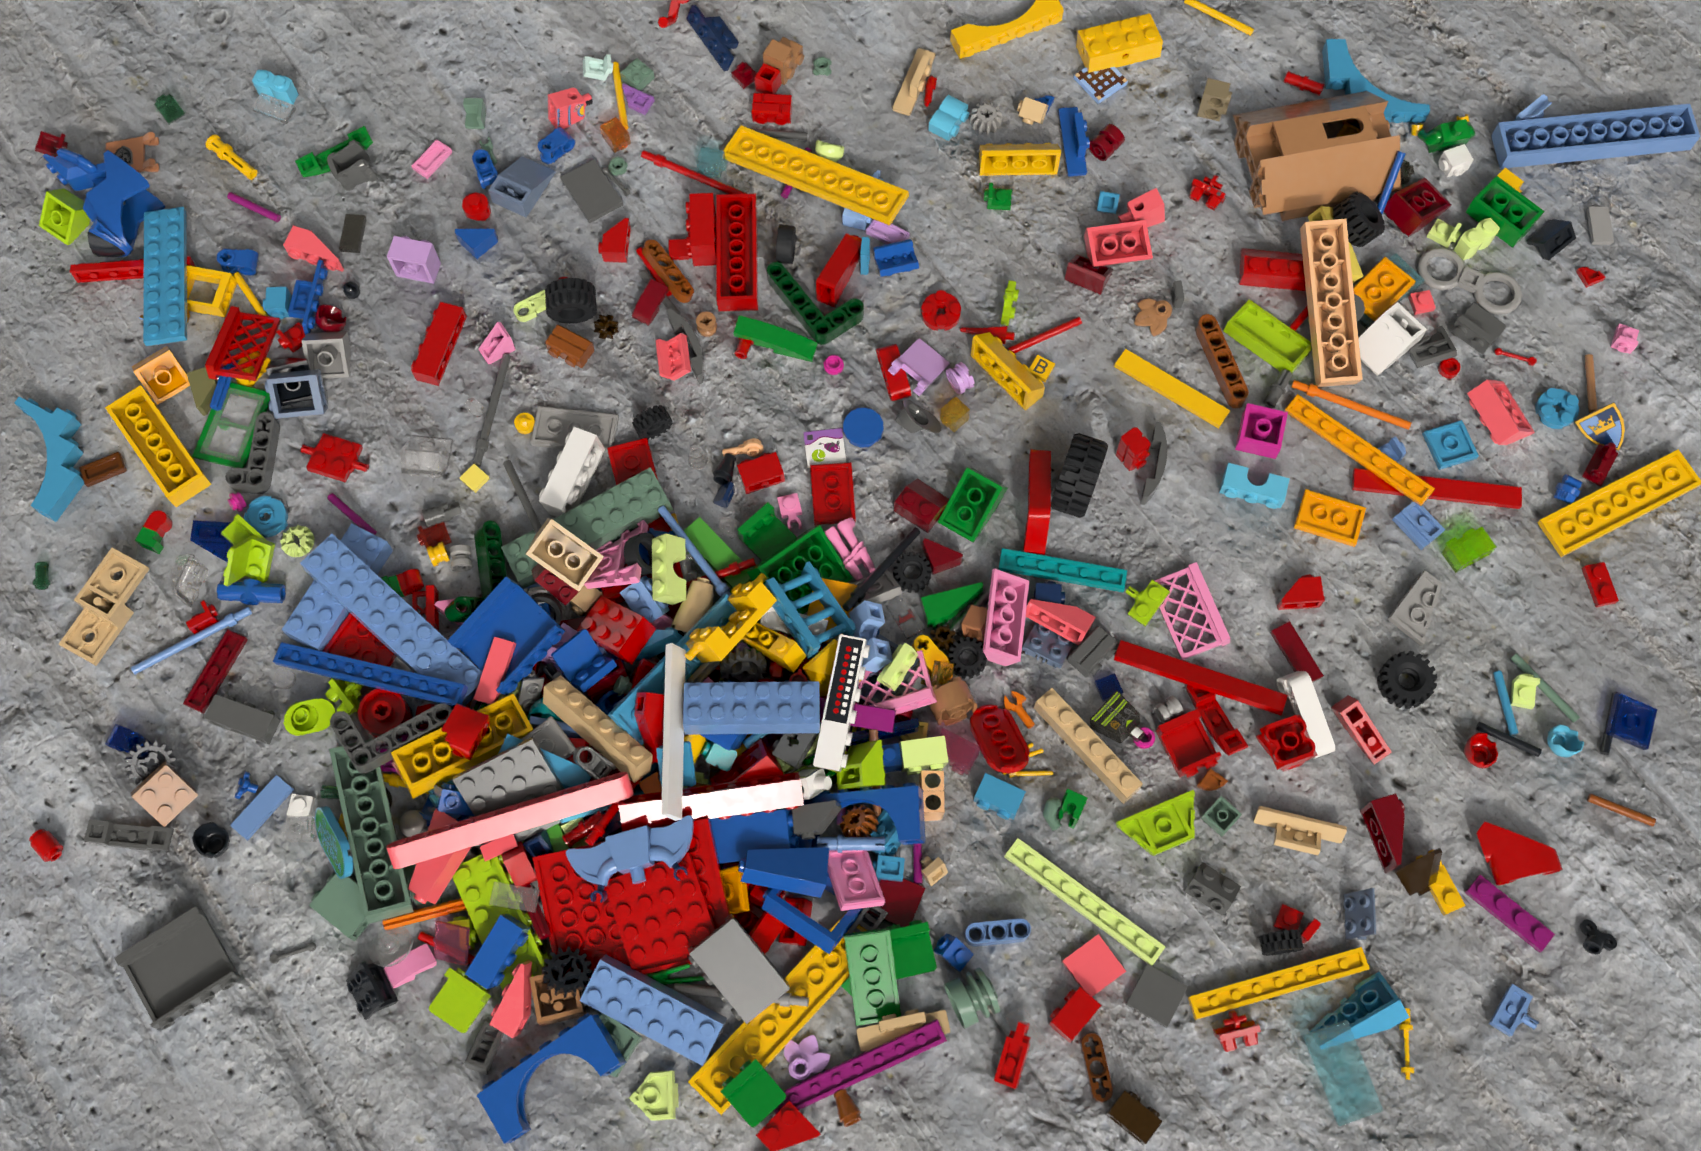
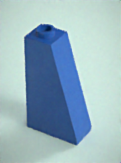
(787, 869)

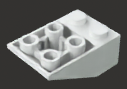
(1389, 338)

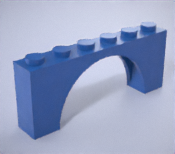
(902, 804)
(506, 1097)

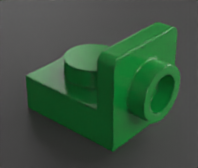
(998, 198)

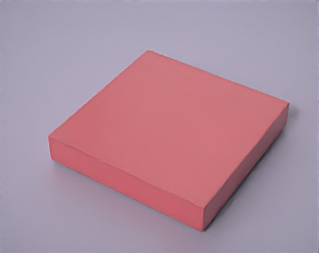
(1094, 966)

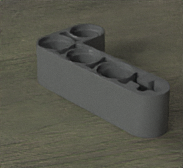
(265, 430)

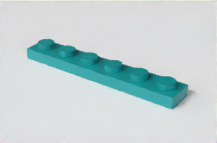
(1063, 570)

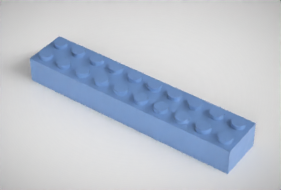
(1595, 136)
(388, 615)

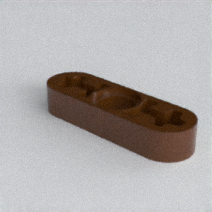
(1098, 1049)

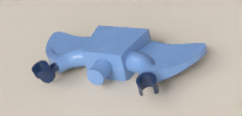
(632, 853)

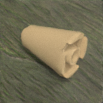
(697, 603)

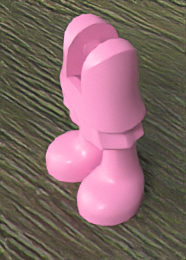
(859, 553)

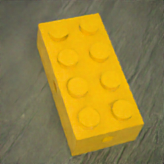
(1119, 43)

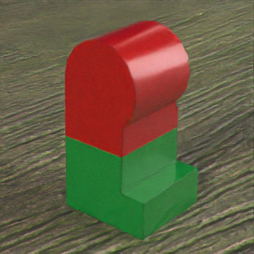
(154, 531)
(405, 583)

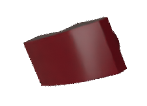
(649, 302)

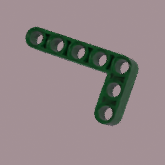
(808, 308)
(489, 560)

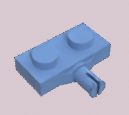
(1513, 1011)

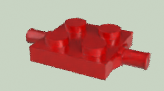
(334, 457)

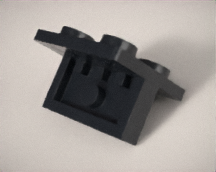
(370, 989)

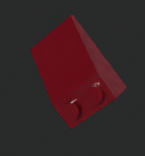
(1416, 206)
(1385, 826)

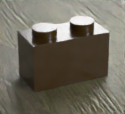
(1134, 1117)

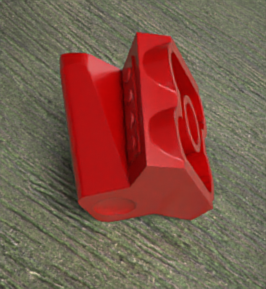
(1287, 742)

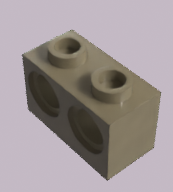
(1214, 99)

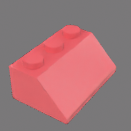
(1118, 243)
(1499, 412)

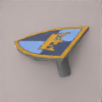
(1603, 426)

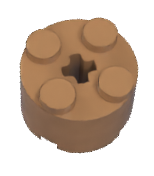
(952, 702)

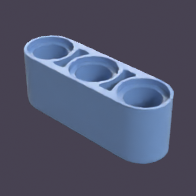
(1007, 927)

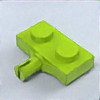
(1010, 295)
(1147, 602)

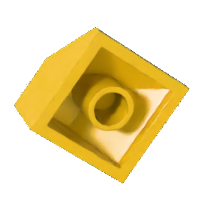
(821, 667)

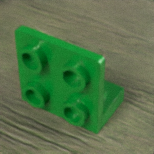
(764, 533)

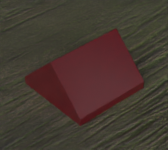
(1085, 275)

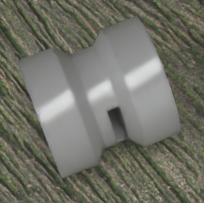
(460, 558)
(1168, 710)

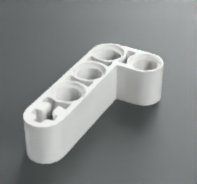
(1306, 704)

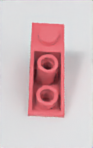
(306, 246)
(515, 1006)

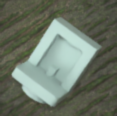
(597, 68)

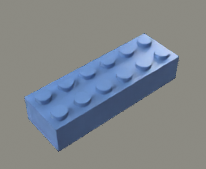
(318, 612)
(751, 708)
(653, 1009)

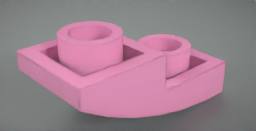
(415, 963)

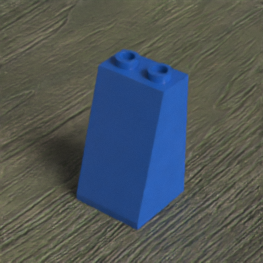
(752, 832)

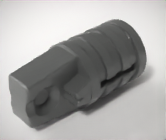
(441, 513)

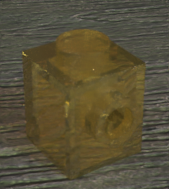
(954, 414)

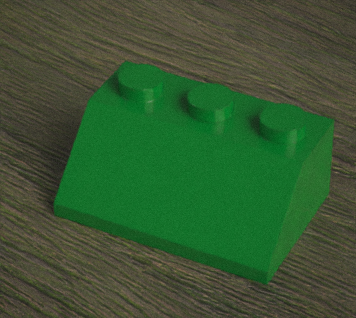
(1507, 209)

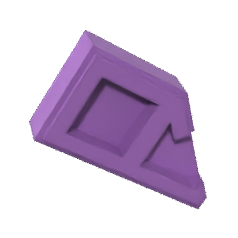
(637, 99)

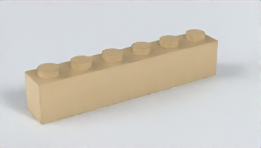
(597, 728)
(1088, 745)

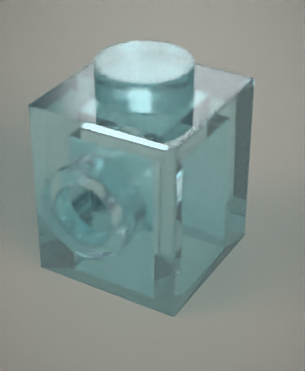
(711, 162)

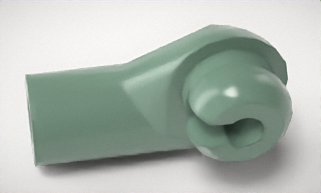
(1049, 812)

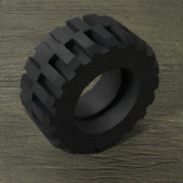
(1079, 475)

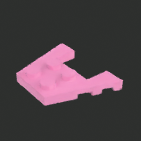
(611, 568)

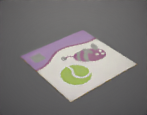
(824, 447)

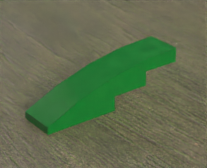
(776, 338)

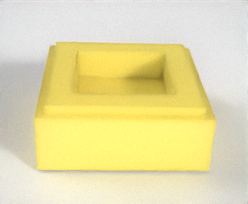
(474, 478)

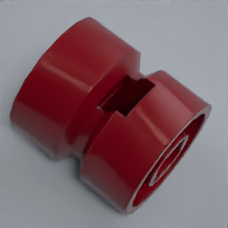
(1106, 142)

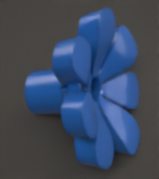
(245, 786)

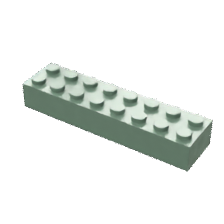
(598, 520)
(369, 831)

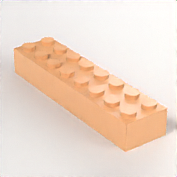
(1331, 303)

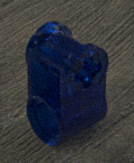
(125, 739)

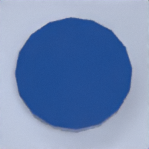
(863, 427)

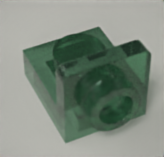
(169, 108)

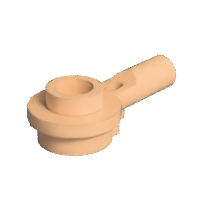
(751, 447)

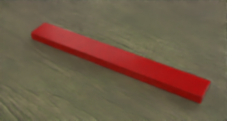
(1447, 490)
(1201, 677)

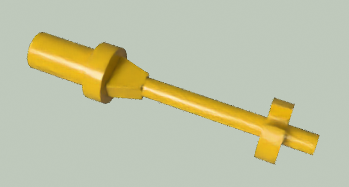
(1406, 1027)

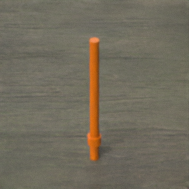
(1313, 390)

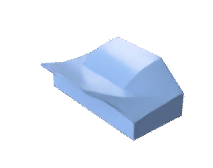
(1534, 110)

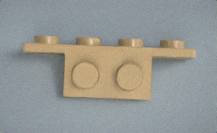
(914, 81)
(1299, 831)
(892, 1027)

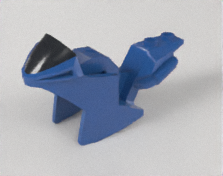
(112, 183)

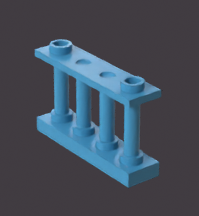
(799, 626)

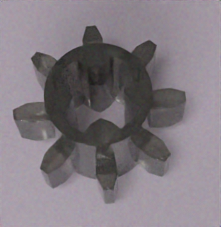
(1406, 172)

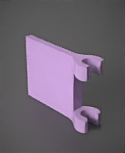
(920, 363)

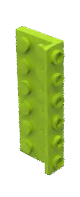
(475, 885)

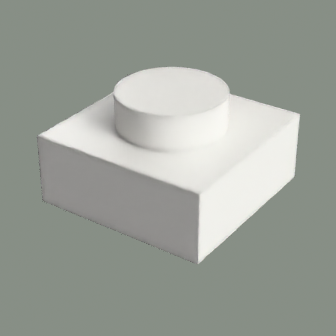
(300, 805)

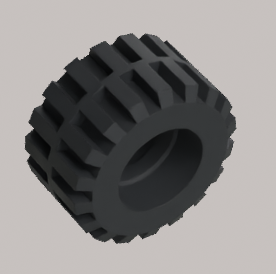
(1362, 218)
(570, 300)

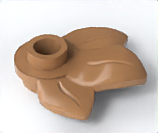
(1152, 317)

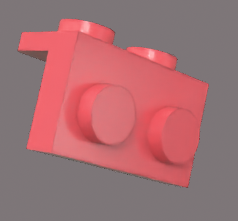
(673, 357)

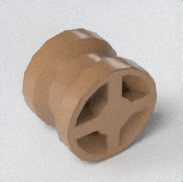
(706, 329)

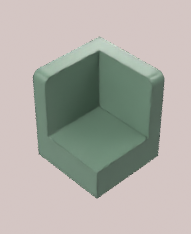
(475, 113)

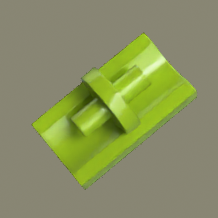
(347, 692)

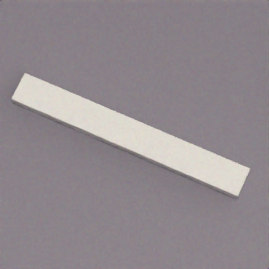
(673, 733)

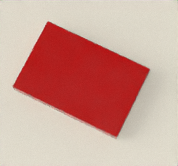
(832, 493)

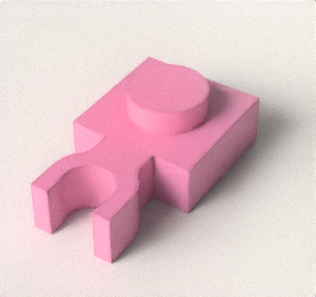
(790, 508)

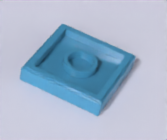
(1450, 444)

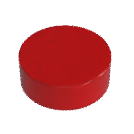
(1449, 368)

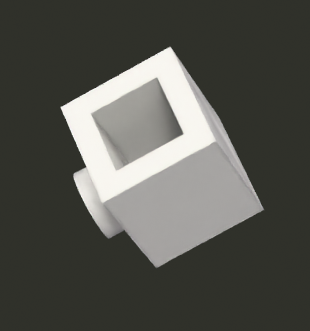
(1455, 161)

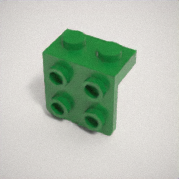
(912, 949)
(753, 1093)

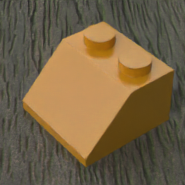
(161, 375)

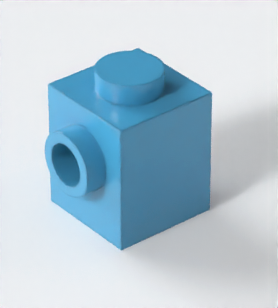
(277, 302)

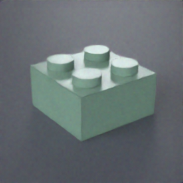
(637, 74)
(1221, 816)

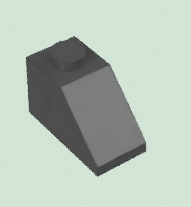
(814, 818)

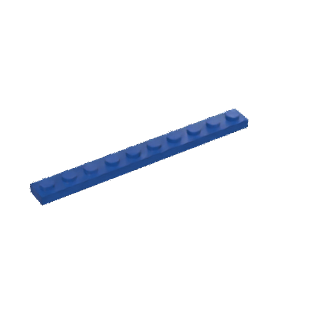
(370, 674)

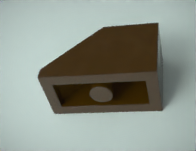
(1421, 873)

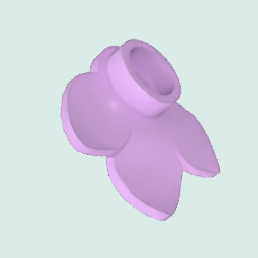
(807, 1055)

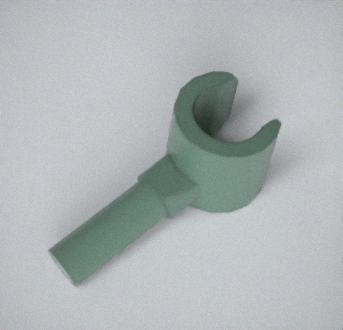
(489, 147)

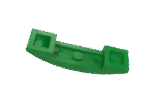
(315, 165)

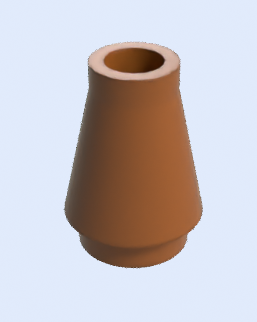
(847, 1110)

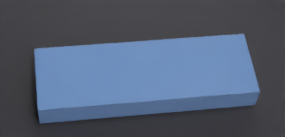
(262, 807)

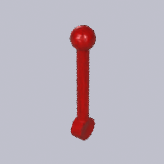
(1531, 361)

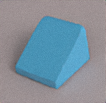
(1108, 202)

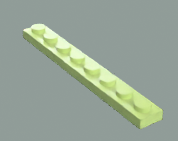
(1085, 902)

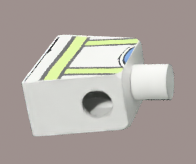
(812, 780)

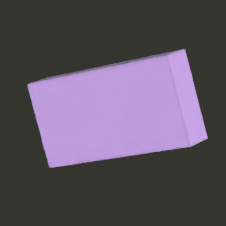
(886, 233)

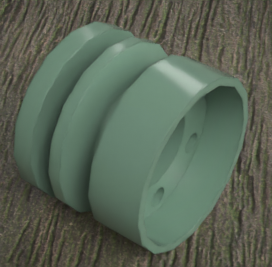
(972, 997)

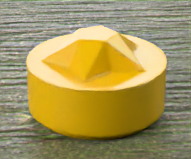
(524, 423)

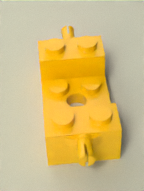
(714, 643)

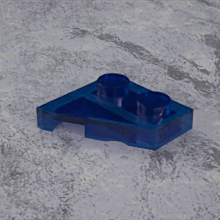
(209, 537)

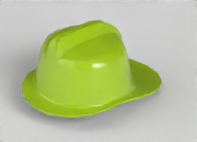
(308, 716)

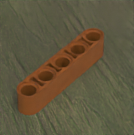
(1222, 352)

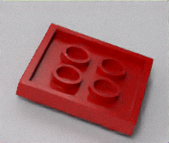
(358, 643)

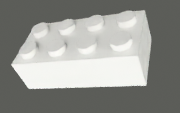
(572, 472)

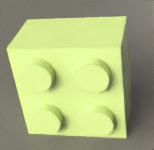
(923, 754)

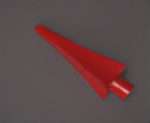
(1000, 332)

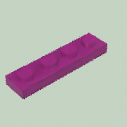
(1509, 913)

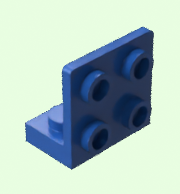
(582, 661)

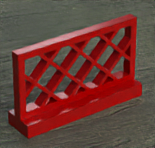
(227, 342)

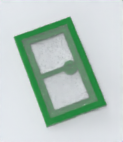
(230, 431)

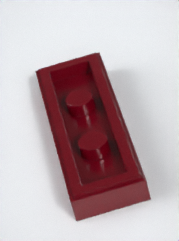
(1295, 651)

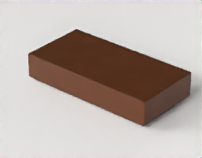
(102, 469)

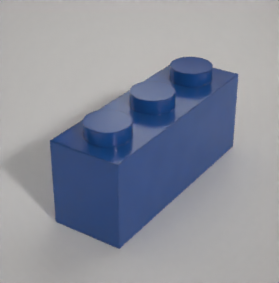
(498, 951)

